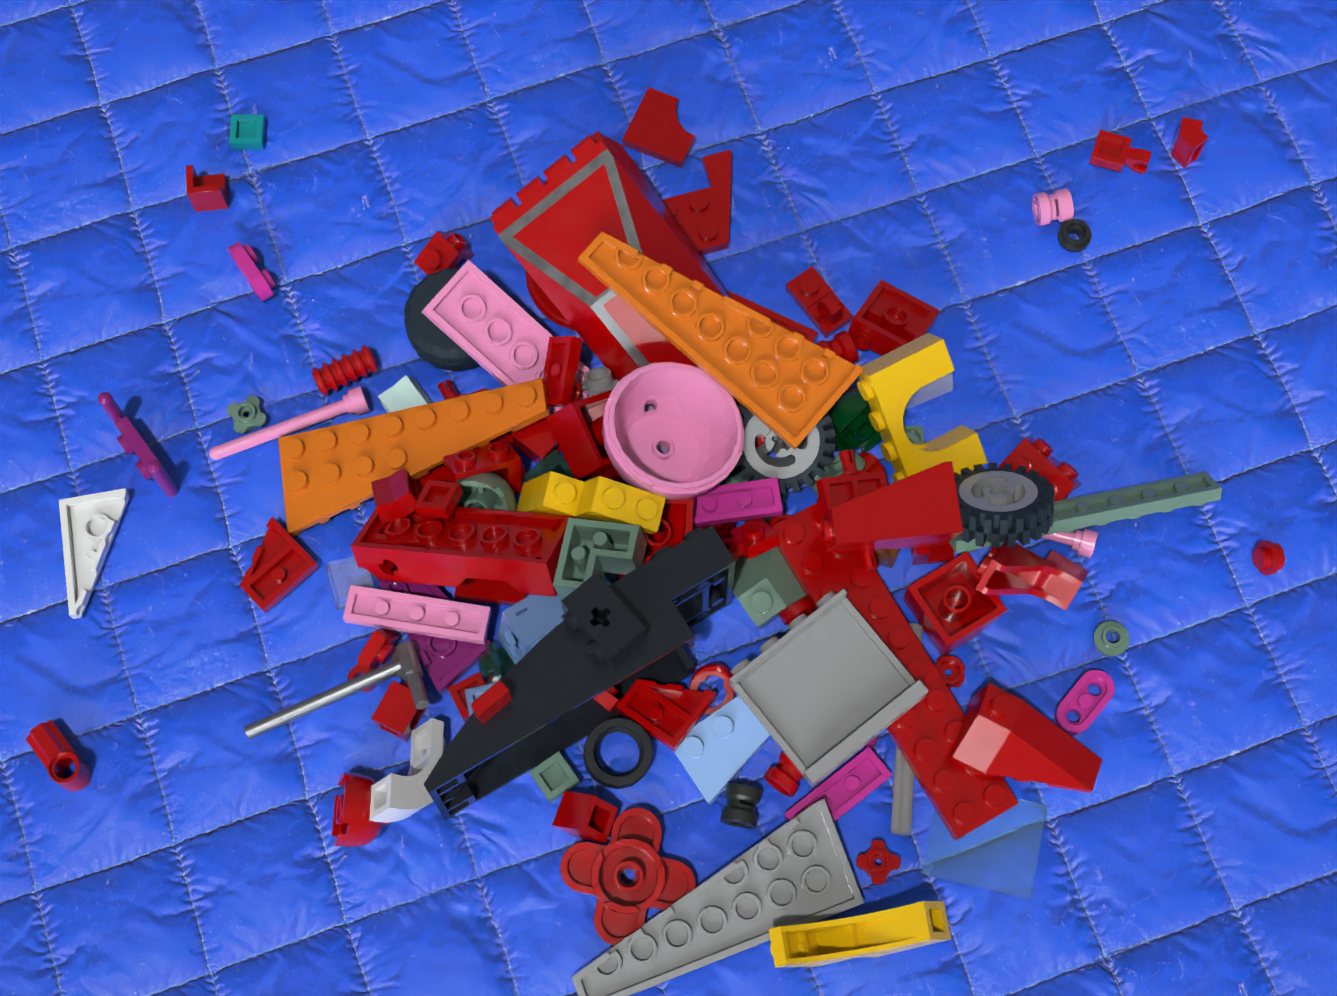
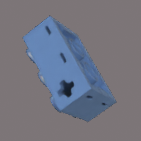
(529, 622)

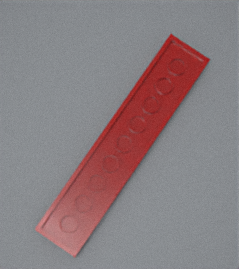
(930, 727)

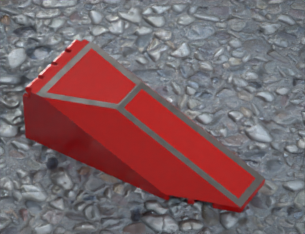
(563, 217)

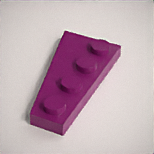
(443, 658)

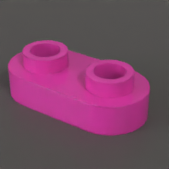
(245, 261)
(1083, 703)

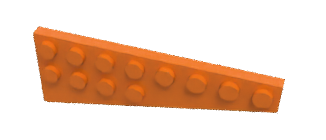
(335, 465)

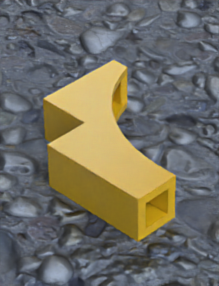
(592, 500)
(860, 935)

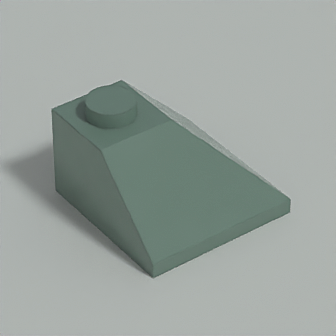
(765, 586)

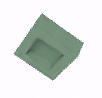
(554, 777)

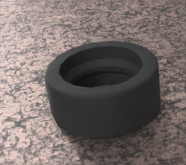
(624, 726)

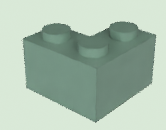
(598, 548)

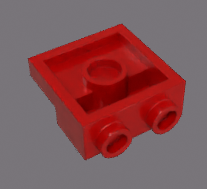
(890, 320)

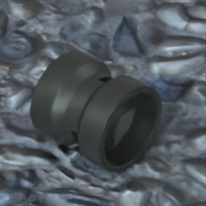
(740, 806)

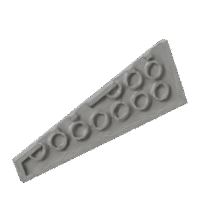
(781, 881)

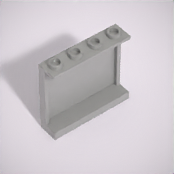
(825, 687)

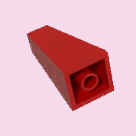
(904, 514)

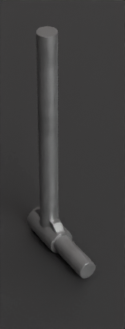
(404, 665)

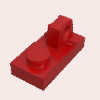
(818, 302)
(560, 370)

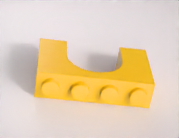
(889, 385)

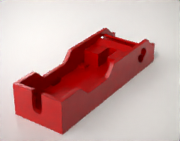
(470, 544)

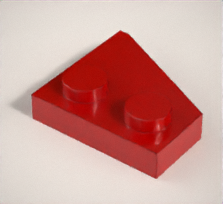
(276, 568)
(665, 710)

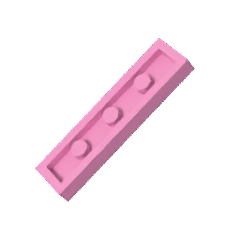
(417, 614)

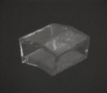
(343, 574)

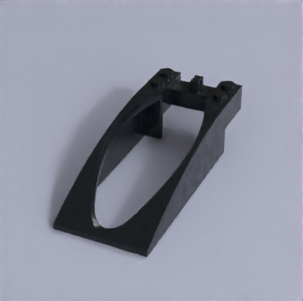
(560, 677)

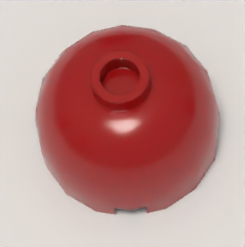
(352, 812)

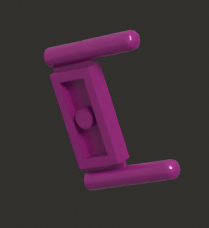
(133, 442)

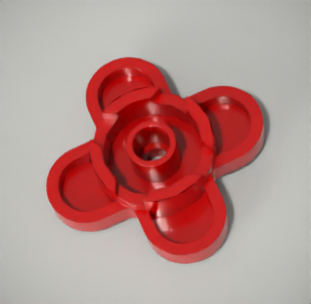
(598, 867)

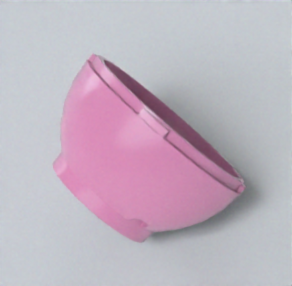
(690, 420)

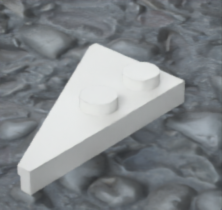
(87, 534)

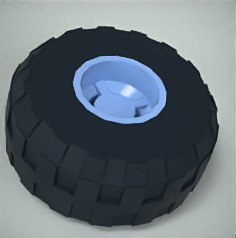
(424, 335)

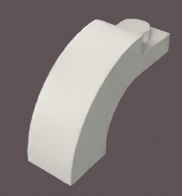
(402, 796)

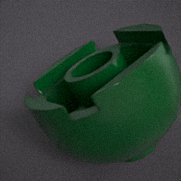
(852, 423)

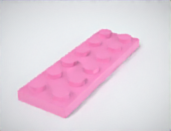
(493, 329)

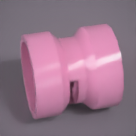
(1052, 207)

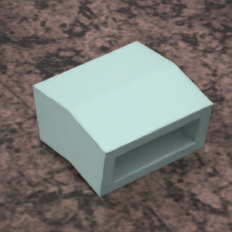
(403, 395)

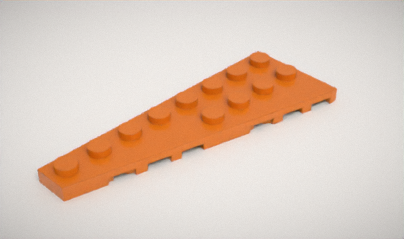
(756, 361)

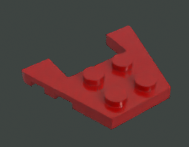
(706, 212)

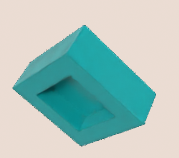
(247, 132)

